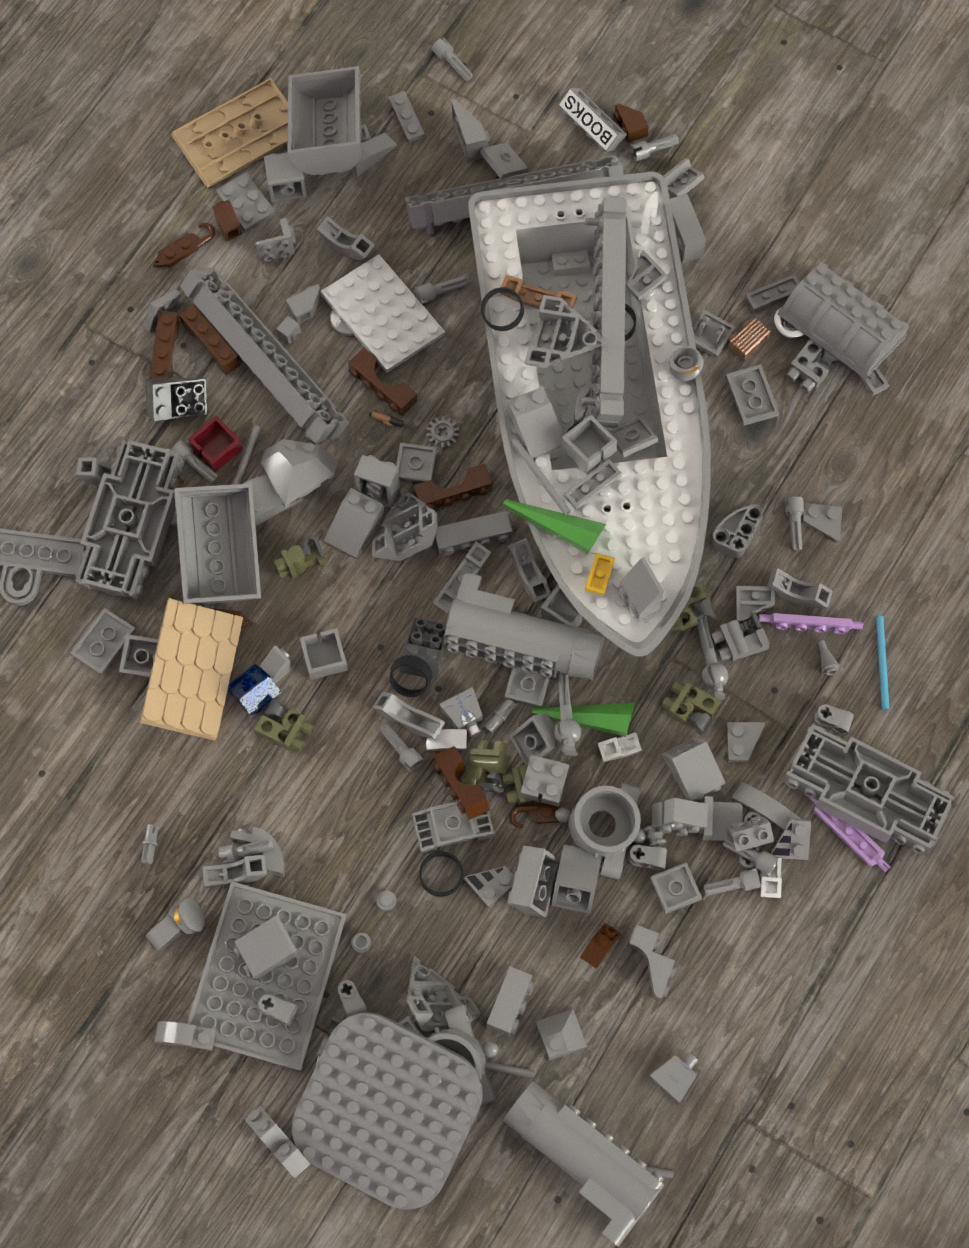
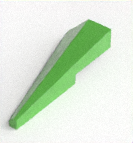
(572, 529)
(604, 717)

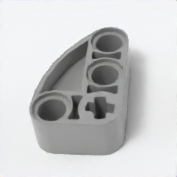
(731, 528)

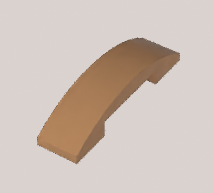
(533, 295)

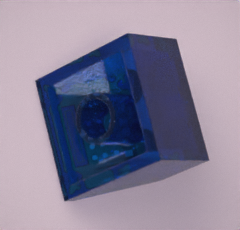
(253, 689)

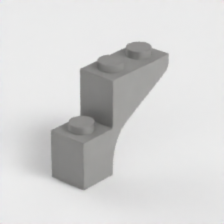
(412, 719)
(659, 967)
(277, 1141)

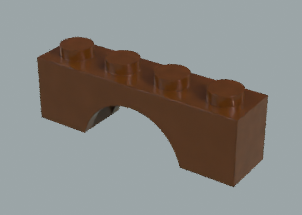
(165, 337)
(218, 348)
(399, 396)
(476, 482)
(469, 797)

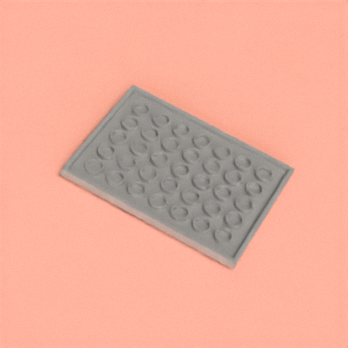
(230, 999)

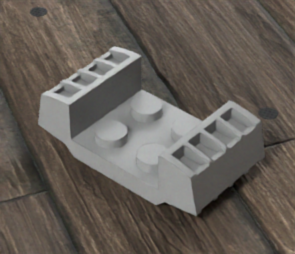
(446, 826)

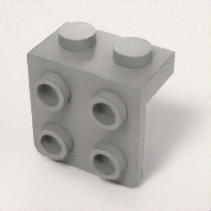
(278, 246)
(719, 817)

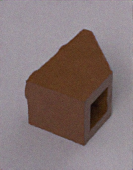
(631, 122)
(227, 220)
(600, 945)

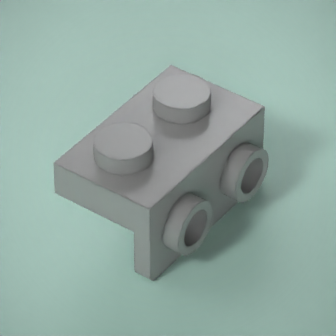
(682, 178)
(750, 833)

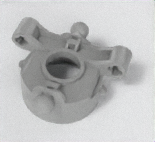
(622, 808)
(461, 1038)

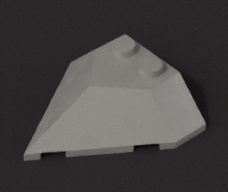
(561, 334)
(297, 468)
(406, 529)
(432, 995)

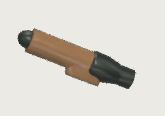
(387, 420)

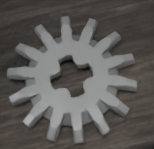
(442, 425)

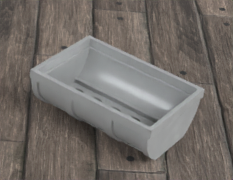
(324, 120)
(843, 320)
(217, 544)

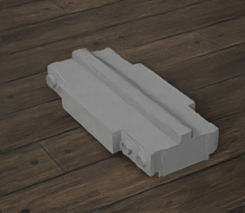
(129, 520)
(869, 790)

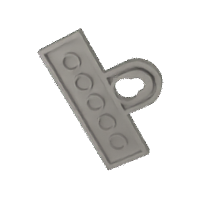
(36, 555)

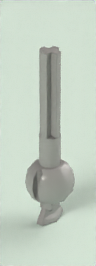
(714, 674)
(567, 730)

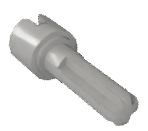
(445, 52)
(644, 149)
(428, 292)
(188, 457)
(794, 509)
(408, 756)
(236, 852)
(763, 861)
(746, 880)

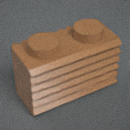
(748, 339)

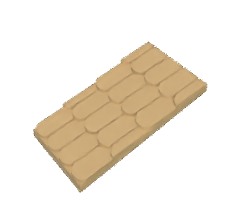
(235, 133)
(191, 669)

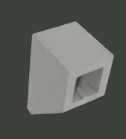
(304, 304)
(276, 664)

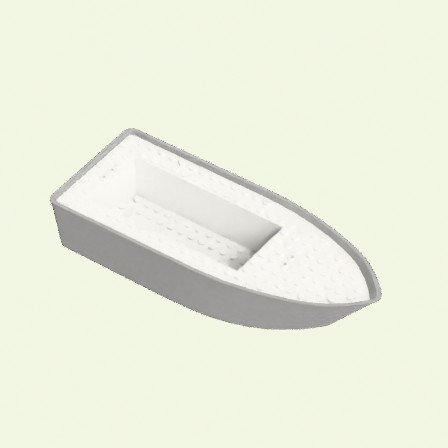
(664, 490)

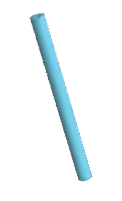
(882, 663)

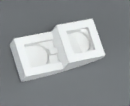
(649, 211)
(448, 739)
(620, 747)
(771, 884)

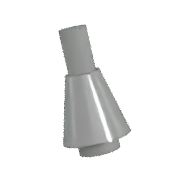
(828, 662)

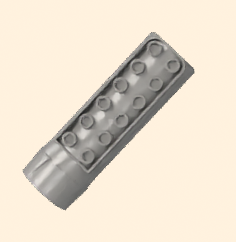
(490, 629)
(605, 1171)

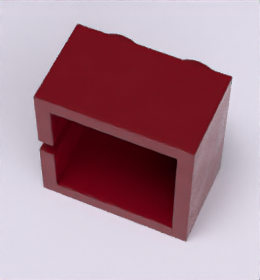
(215, 443)

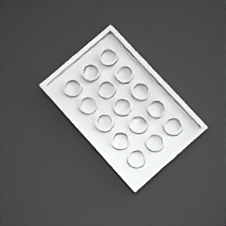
(382, 313)

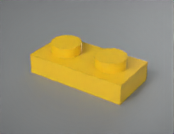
(599, 574)

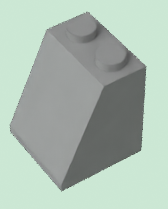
(283, 178)
(694, 768)
(576, 880)
(265, 948)

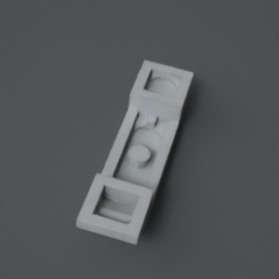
(471, 564)
(763, 805)

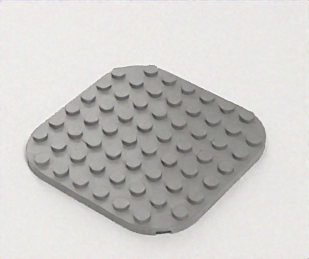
(387, 1110)

